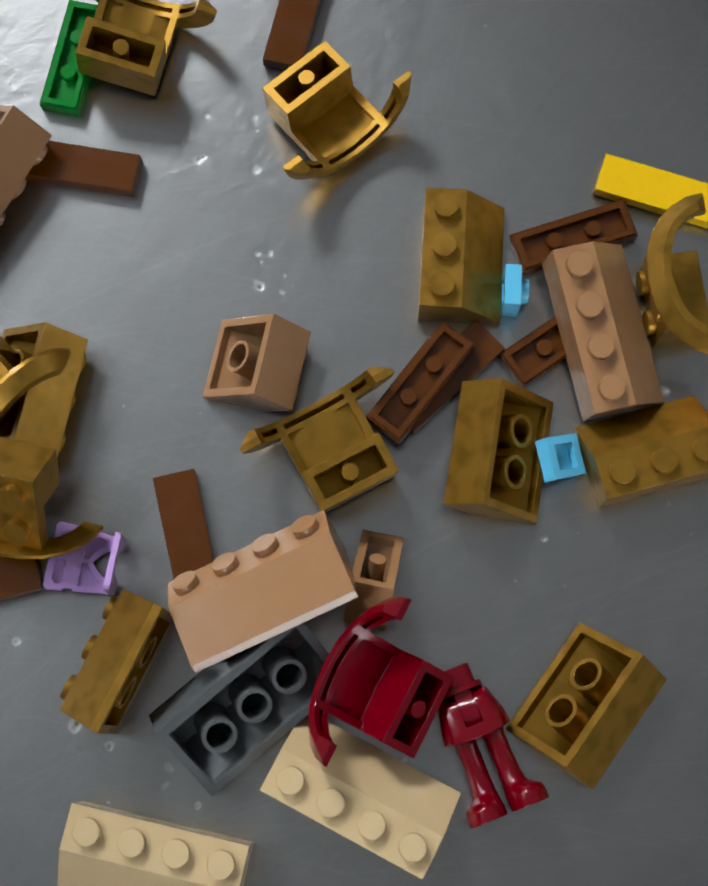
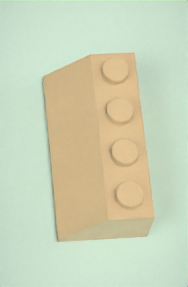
(364, 797)
(137, 850)

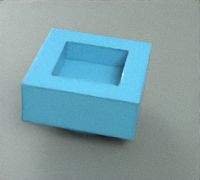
(513, 290)
(560, 457)

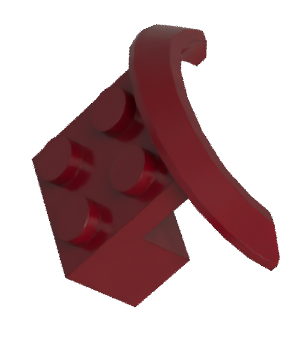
(375, 687)

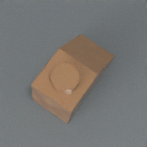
(374, 572)

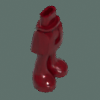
(471, 715)

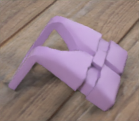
(77, 568)

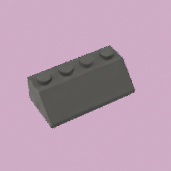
(240, 706)

